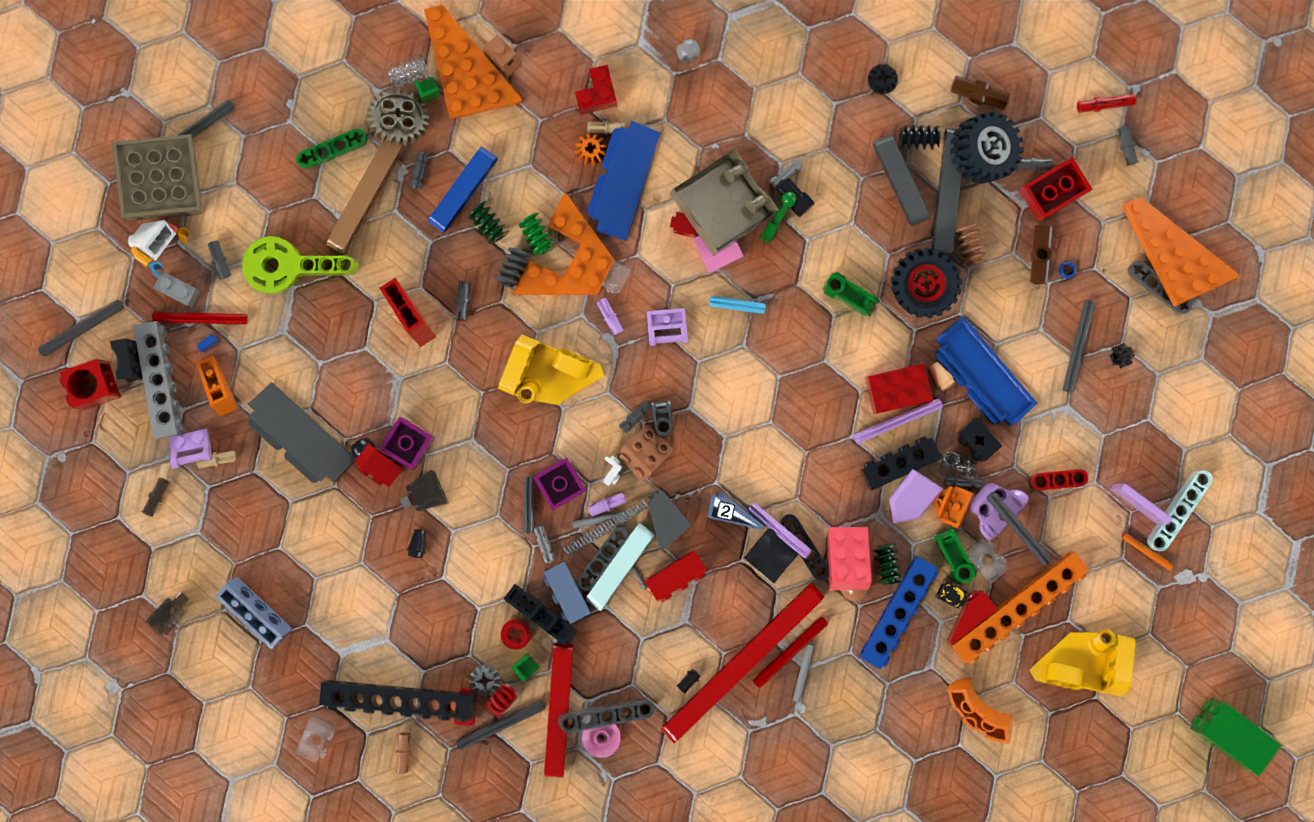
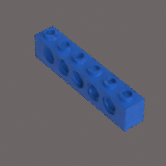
(897, 600)

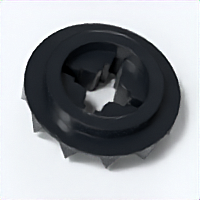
(877, 85)

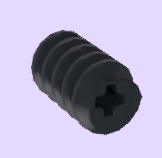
(920, 136)

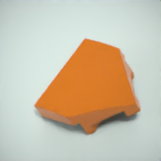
(953, 505)

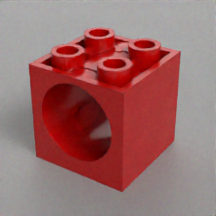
(106, 384)

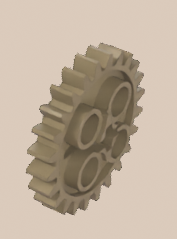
(397, 117)

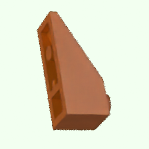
(216, 386)

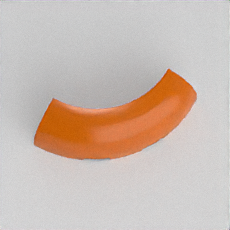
(977, 714)

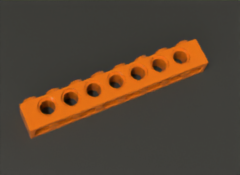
(1077, 573)

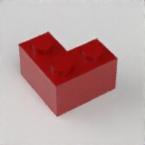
(600, 96)

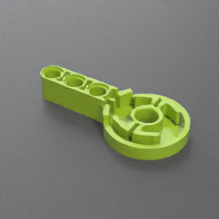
(290, 265)

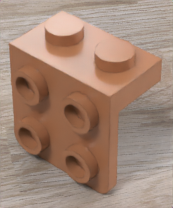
(644, 452)

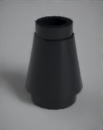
(417, 544)

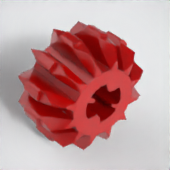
(501, 700)

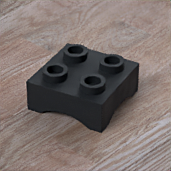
(128, 360)
(771, 556)

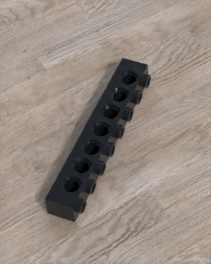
(330, 698)

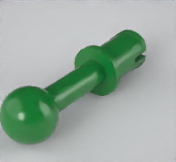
(788, 200)

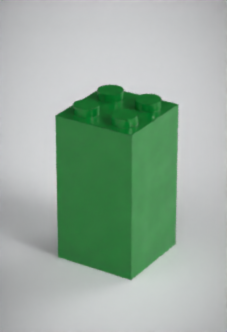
(1235, 736)

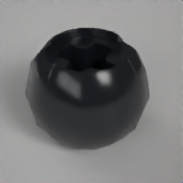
(359, 446)

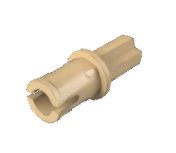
(603, 127)
(217, 459)

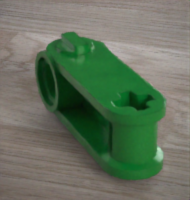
(850, 294)
(955, 556)

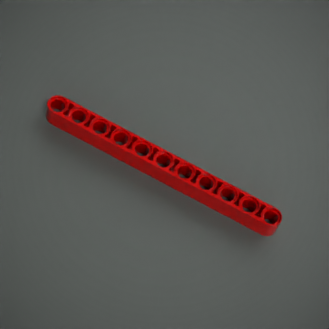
(742, 663)

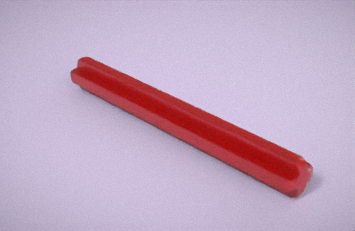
(200, 318)
(790, 652)

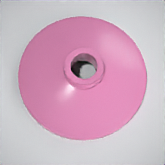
(607, 746)

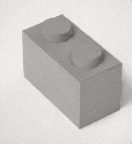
(177, 289)

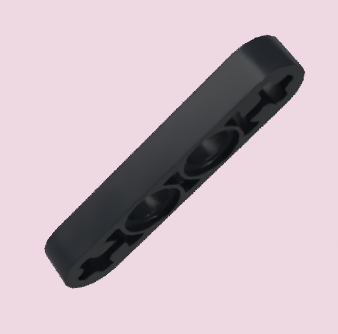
(809, 543)

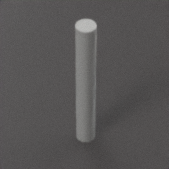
(596, 520)
(803, 673)

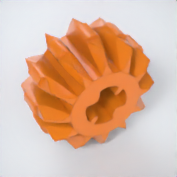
(583, 147)

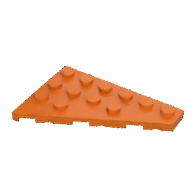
(466, 74)
(1177, 258)

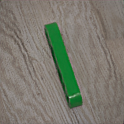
(332, 151)

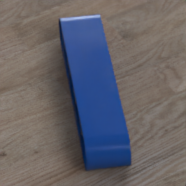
(462, 189)

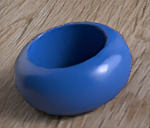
(1072, 265)

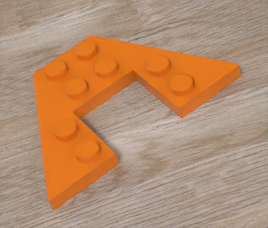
(587, 268)

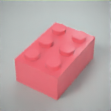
(848, 558)

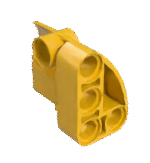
(546, 372)
(1089, 663)

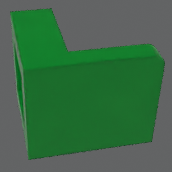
(427, 89)
(525, 667)

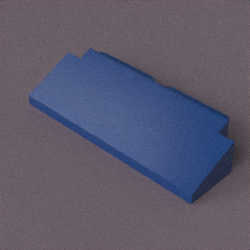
(619, 190)
(982, 374)

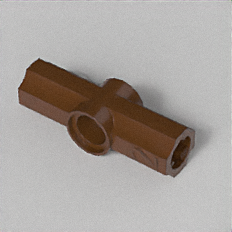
(980, 92)
(1039, 266)

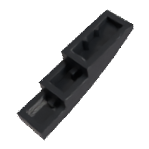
(540, 615)

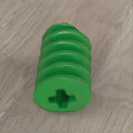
(535, 235)

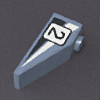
(727, 510)

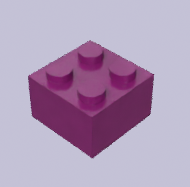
(407, 443)
(560, 483)

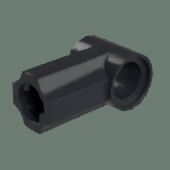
(803, 202)

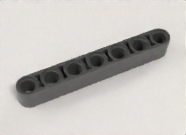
(946, 199)

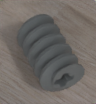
(511, 267)

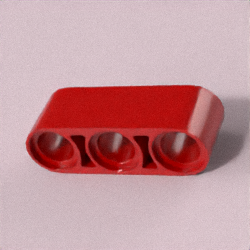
(1067, 479)

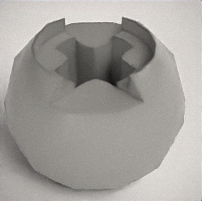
(688, 50)

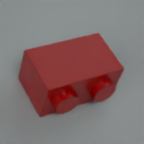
(378, 465)

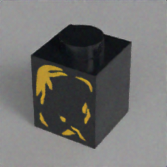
(951, 594)

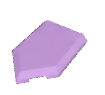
(913, 497)

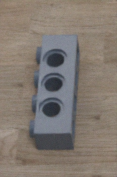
(254, 612)

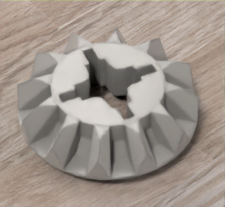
(477, 674)

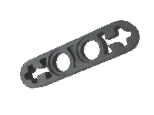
(1157, 291)
(605, 560)

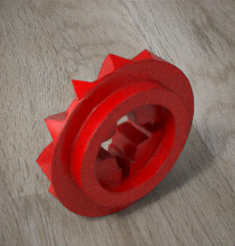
(514, 643)

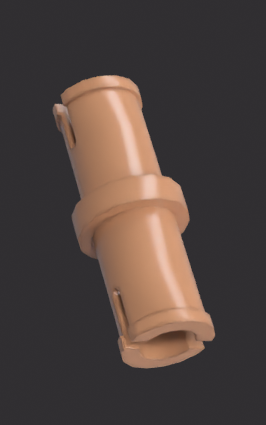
(402, 753)

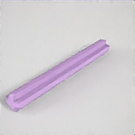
(898, 421)

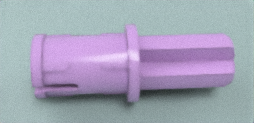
(610, 317)
(607, 504)

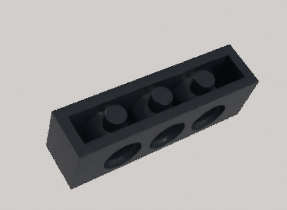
(929, 455)

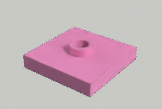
(720, 260)

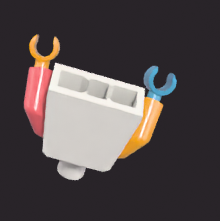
(152, 239)

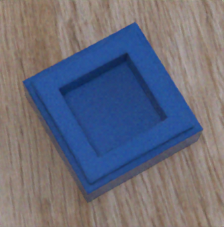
(208, 343)

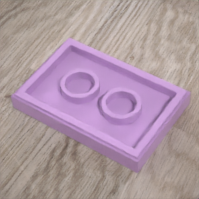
(1141, 503)

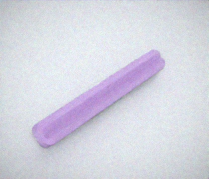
(779, 530)

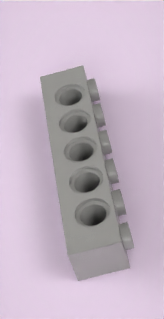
(143, 335)

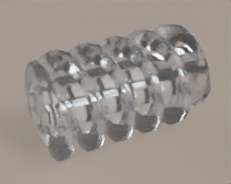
(408, 71)

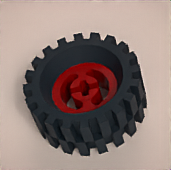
(946, 277)

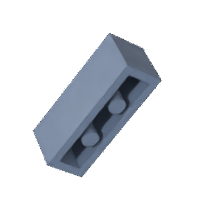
(566, 592)

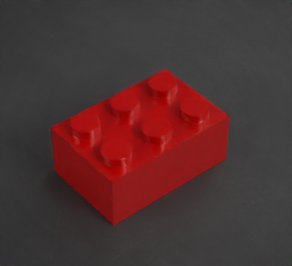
(1055, 189)
(898, 388)
(676, 576)

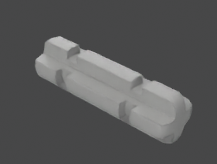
(786, 173)
(544, 544)

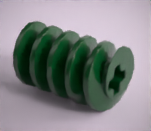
(487, 223)
(887, 564)

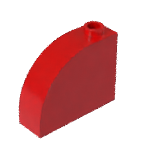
(407, 312)

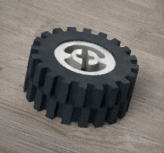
(973, 141)

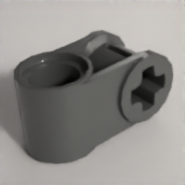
(662, 415)

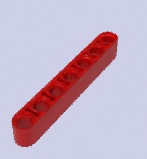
(558, 704)

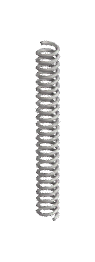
(606, 529)

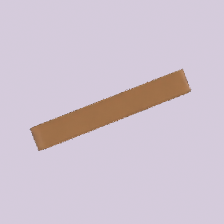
(364, 196)

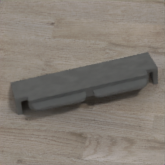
(305, 441)

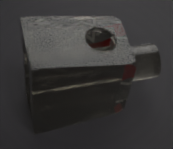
(425, 493)
(161, 618)

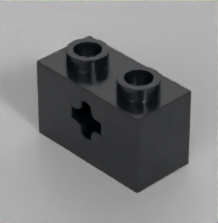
(988, 445)

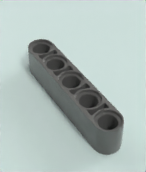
(901, 180)
(615, 715)

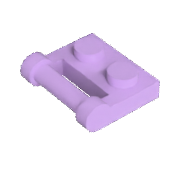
(667, 320)
(190, 443)

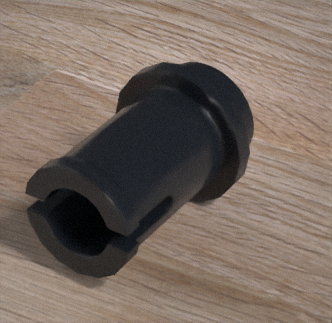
(686, 683)

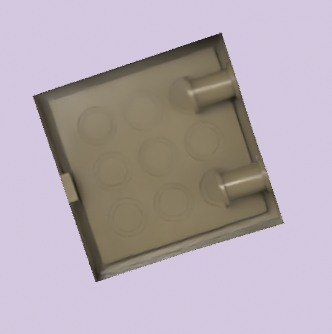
(157, 177)
(724, 202)

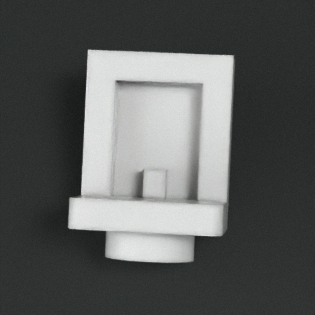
(612, 476)

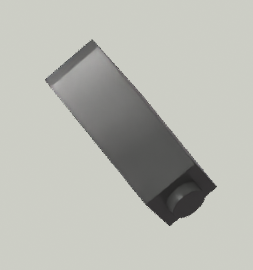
(666, 518)

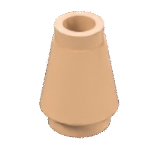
(941, 376)

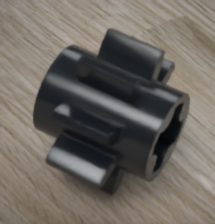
(1122, 355)

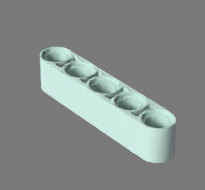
(1187, 505)
(620, 567)

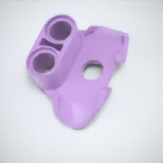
(989, 518)

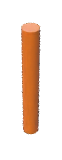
(1147, 551)

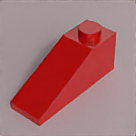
(973, 612)

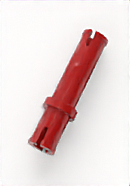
(1104, 103)

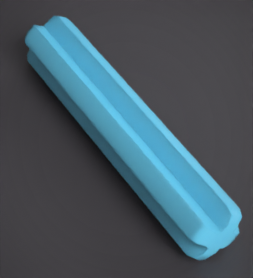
(736, 304)

